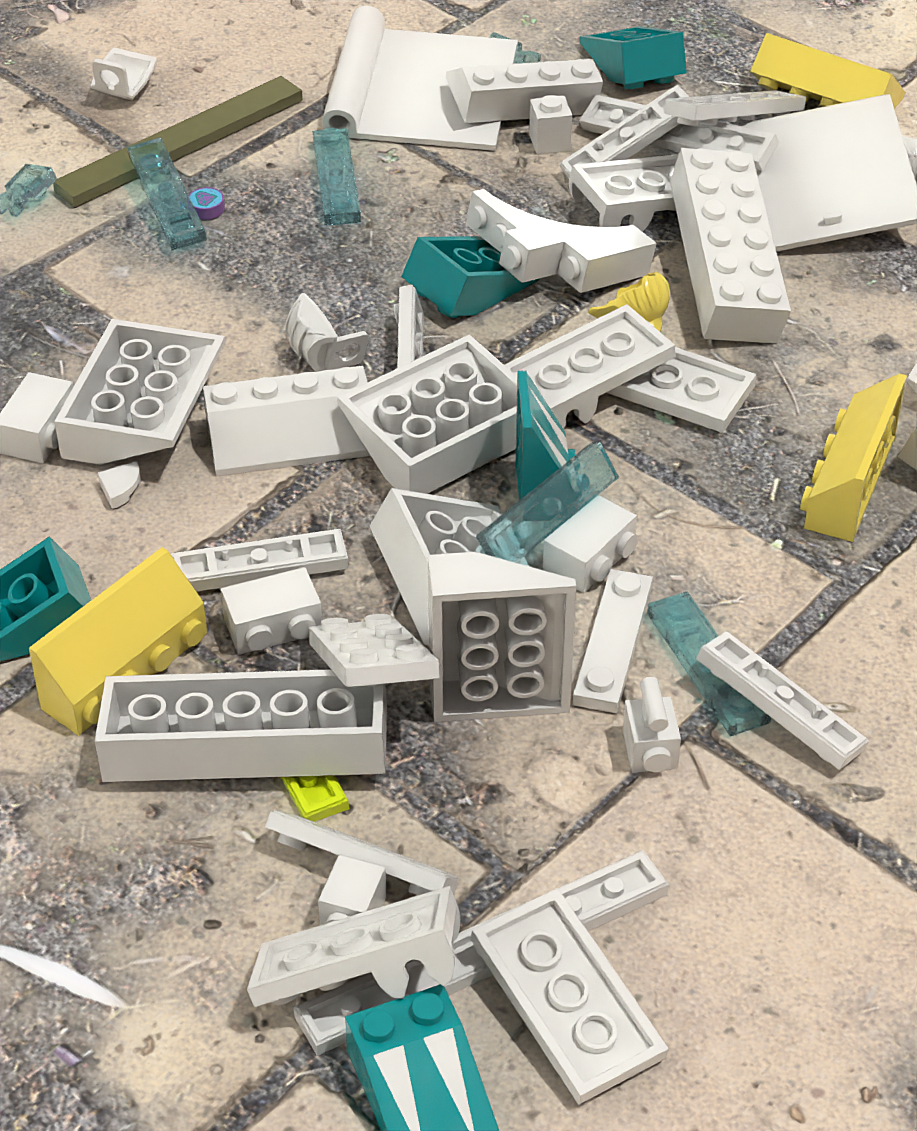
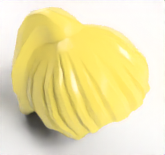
(647, 298)

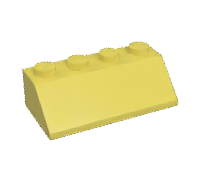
(819, 74)
(853, 460)
(122, 632)

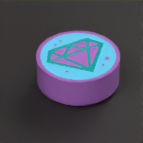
(207, 202)

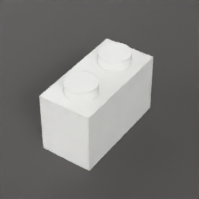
(29, 417)
(591, 542)
(271, 610)

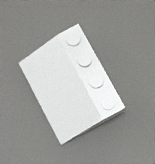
(135, 391)
(436, 416)
(422, 525)
(499, 637)

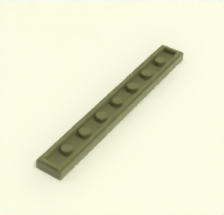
(181, 139)

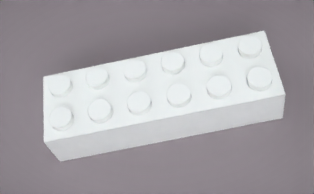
(729, 246)
(239, 726)

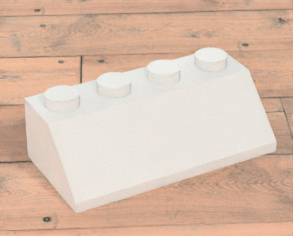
(506, 90)
(281, 421)

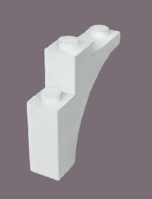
(543, 247)

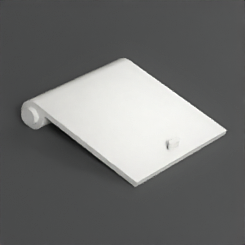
(396, 85)
(836, 173)

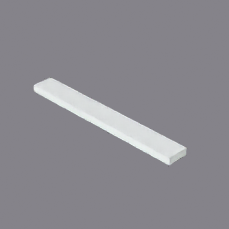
(593, 898)

